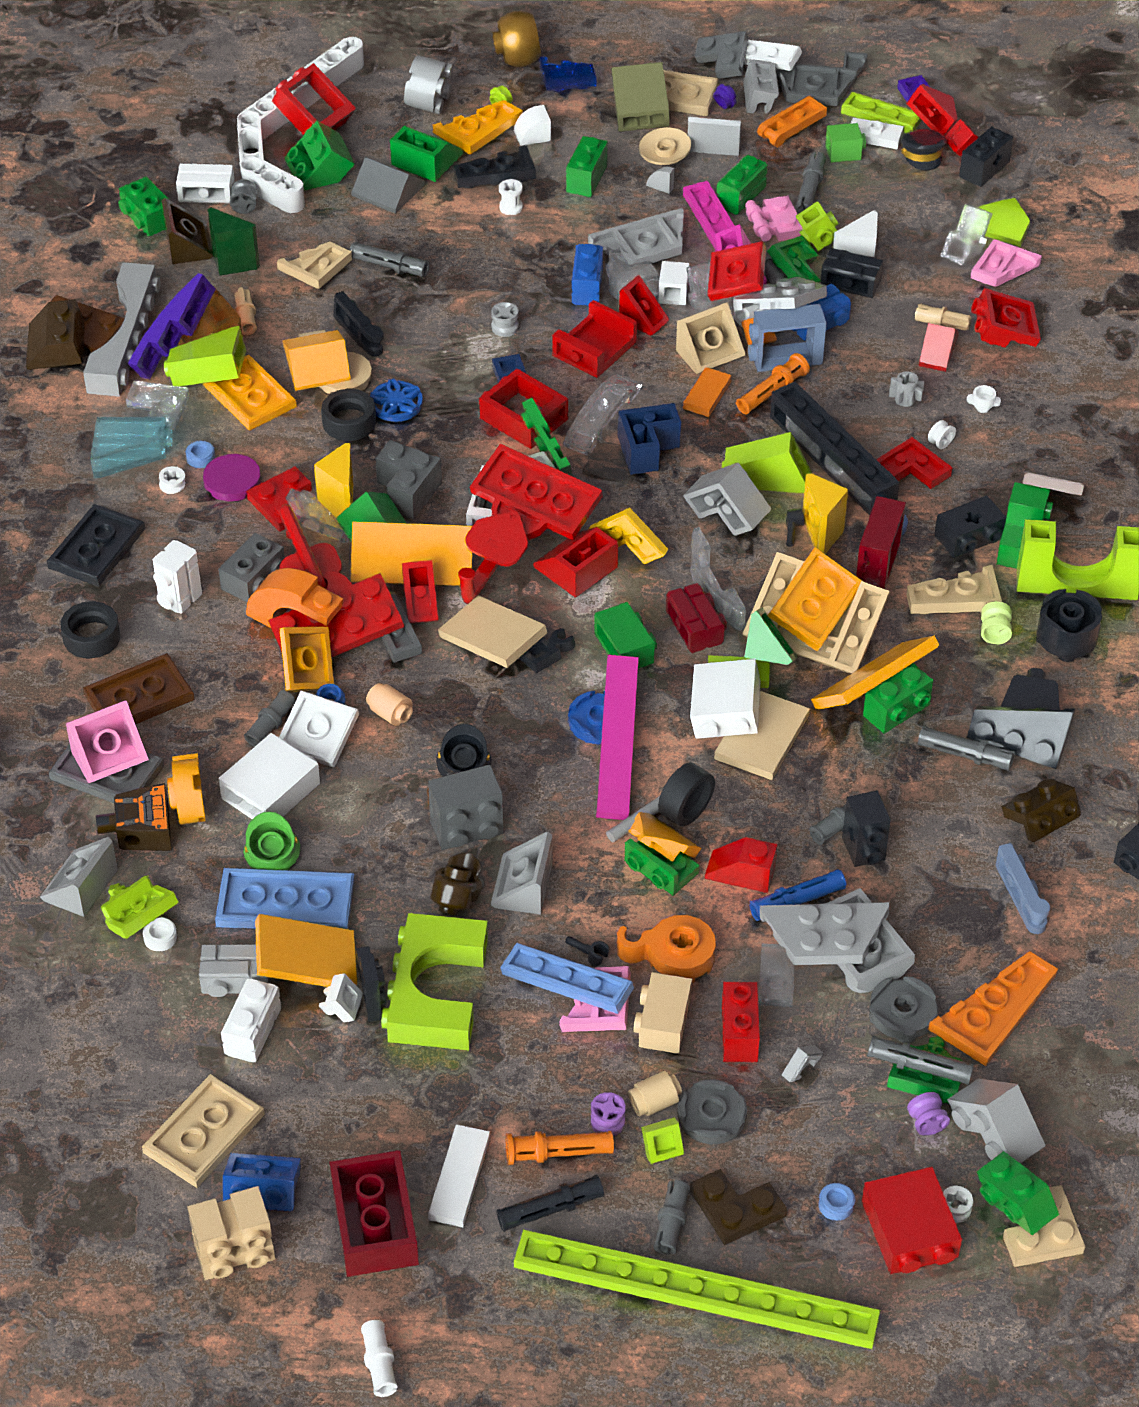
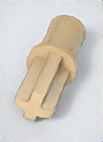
(246, 311)
(942, 317)

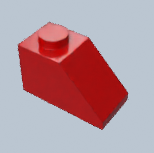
(744, 864)

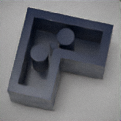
(646, 432)

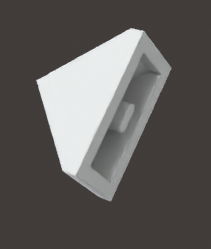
(858, 236)

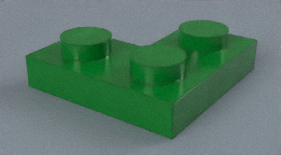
(793, 258)

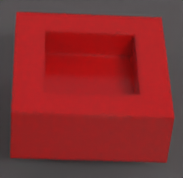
(960, 137)

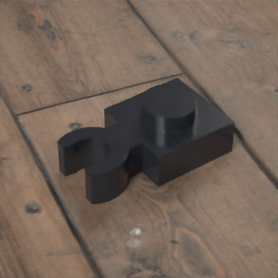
(547, 651)

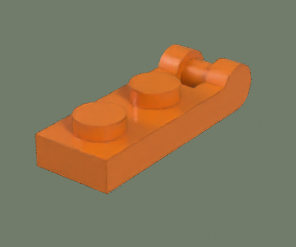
(791, 121)

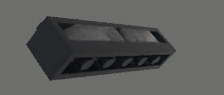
(832, 446)

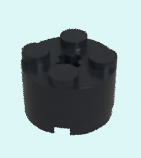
(1069, 624)

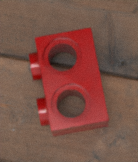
(740, 1022)

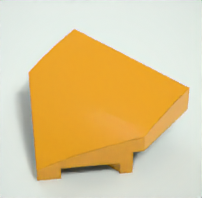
(662, 837)

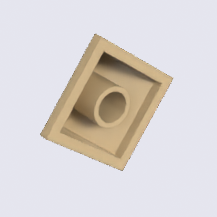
(708, 338)

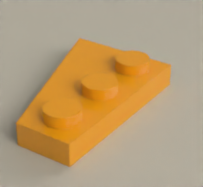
(478, 129)

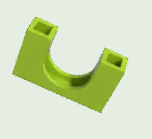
(1044, 573)
(428, 943)

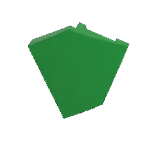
(920, 1082)

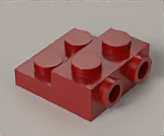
(1005, 319)

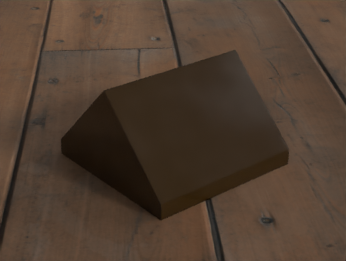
(186, 234)

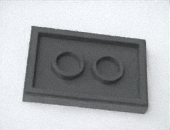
(138, 776)

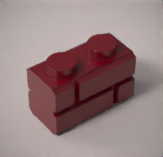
(695, 617)

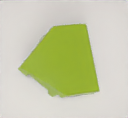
(1007, 222)
(136, 906)

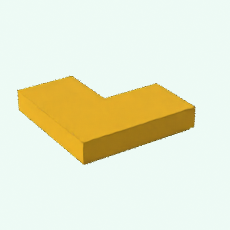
(631, 530)

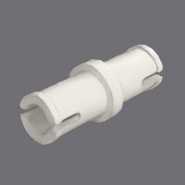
(379, 1358)

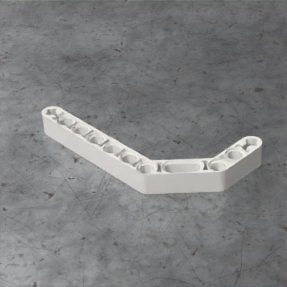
(265, 118)

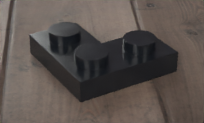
(372, 983)

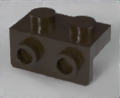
(1043, 808)

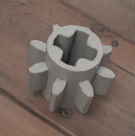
(906, 389)

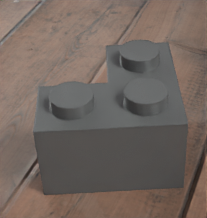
(409, 476)

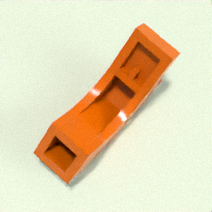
(292, 590)

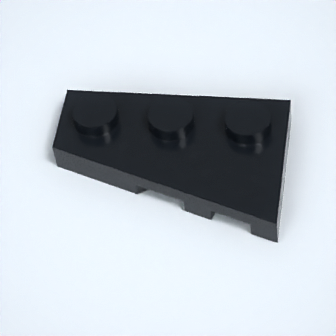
(494, 171)

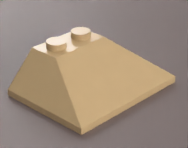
(851, 634)

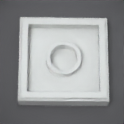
(319, 727)

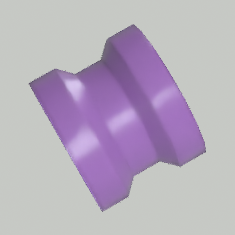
(604, 1106)
(928, 1113)

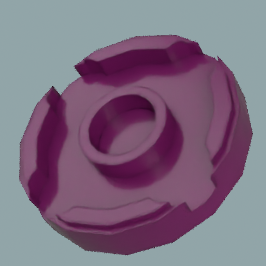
(231, 476)

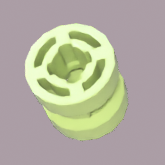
(996, 622)

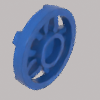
(397, 400)

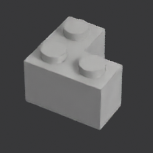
(731, 496)
(1000, 1116)

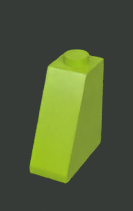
(207, 358)
(771, 463)

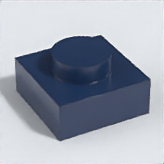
(505, 365)

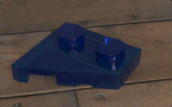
(567, 75)

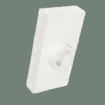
(880, 133)

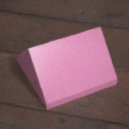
(106, 742)

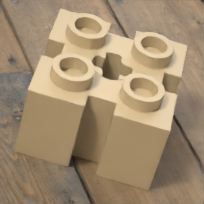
(231, 1233)

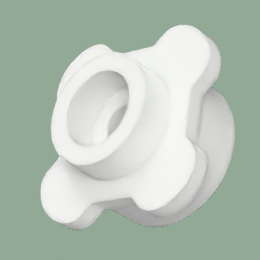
(983, 398)

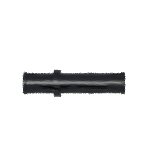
(549, 1203)

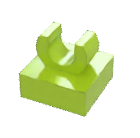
(662, 1140)

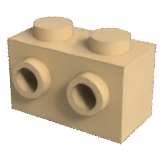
(664, 1012)

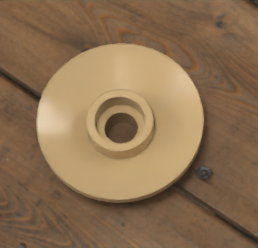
(665, 146)

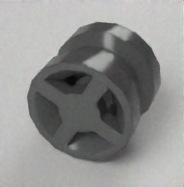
(239, 202)

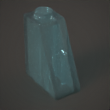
(128, 443)

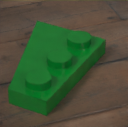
(533, 418)

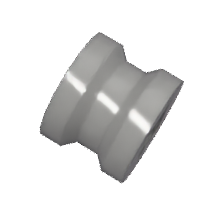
(505, 319)

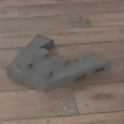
(821, 83)

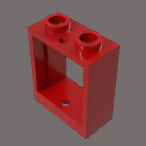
(298, 114)
(493, 412)

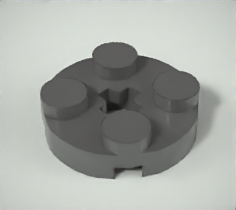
(898, 1024)

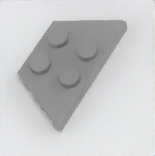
(644, 239)
(783, 295)
(825, 931)

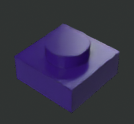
(909, 85)

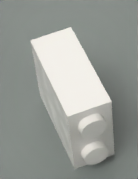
(725, 698)
(269, 778)

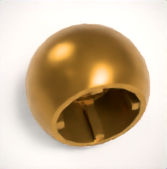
(517, 39)

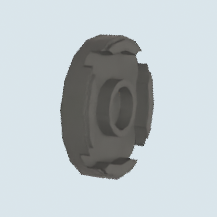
(712, 1111)

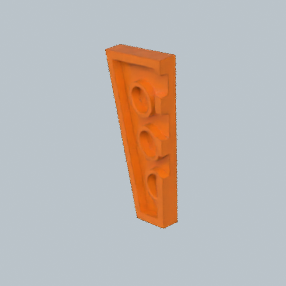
(995, 1009)

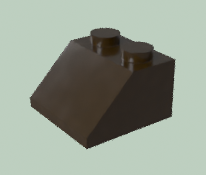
(56, 336)

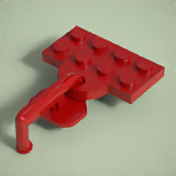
(525, 503)
(367, 605)

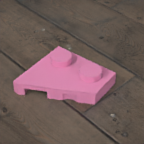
(1003, 262)
(592, 1018)

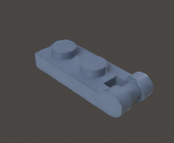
(1022, 889)

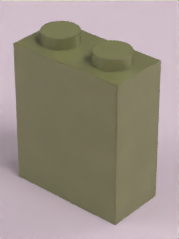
(640, 96)

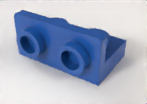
(272, 1174)

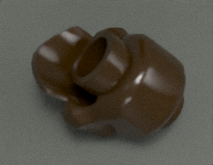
(457, 884)

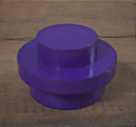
(725, 96)

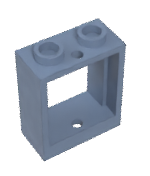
(787, 319)

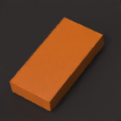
(707, 392)

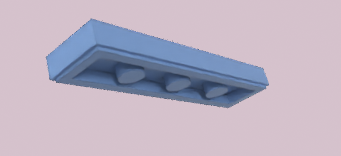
(567, 978)

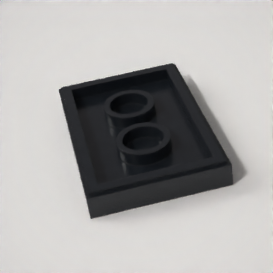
(96, 545)

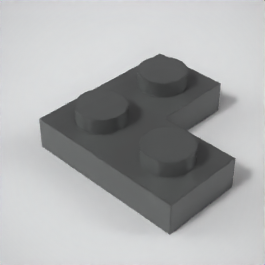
(727, 50)

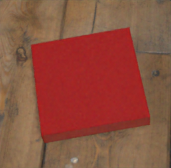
(737, 271)

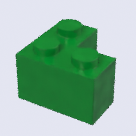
(1025, 503)

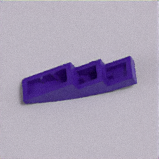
(176, 319)

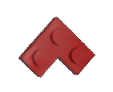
(918, 460)
(272, 494)

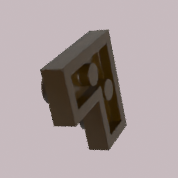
(733, 1214)

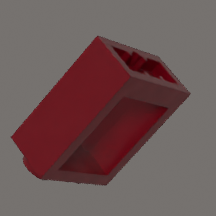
(881, 542)

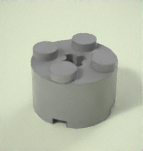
(428, 84)

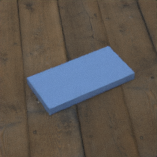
(287, 894)

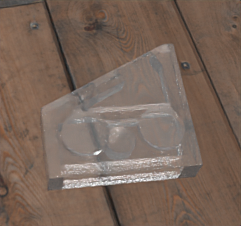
(314, 515)

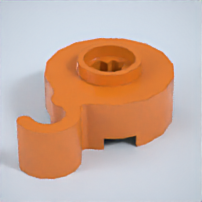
(674, 947)

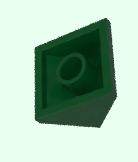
(233, 243)

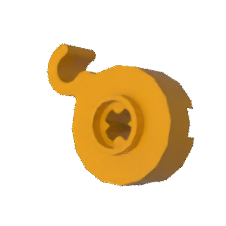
(186, 789)

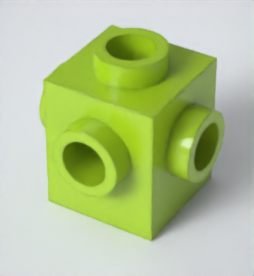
(817, 225)

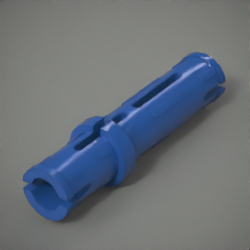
(802, 892)

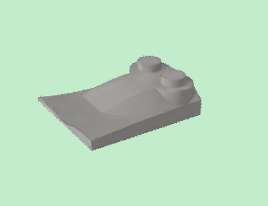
(885, 958)

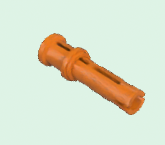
(781, 376)
(540, 1146)

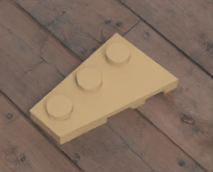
(956, 595)

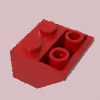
(581, 561)

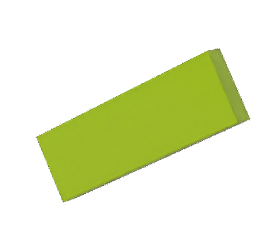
(877, 110)

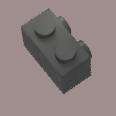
(250, 566)

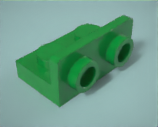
(659, 869)

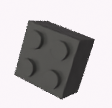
(465, 807)

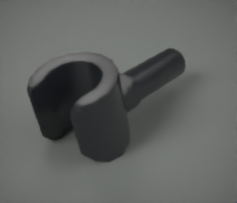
(794, 518)
(596, 947)

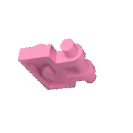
(781, 218)

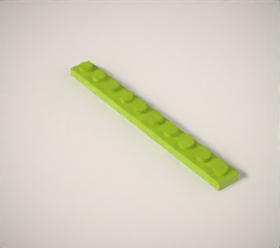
(697, 1289)

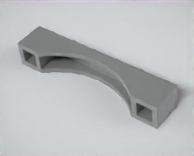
(108, 366)

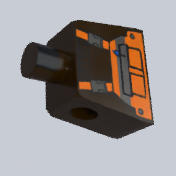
(139, 819)

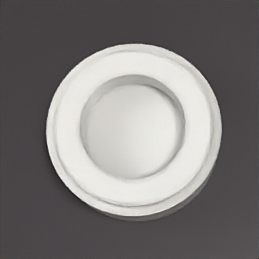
(160, 934)

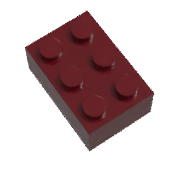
(374, 1213)

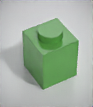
(844, 142)

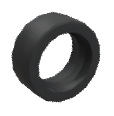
(348, 429)
(89, 613)
(686, 794)

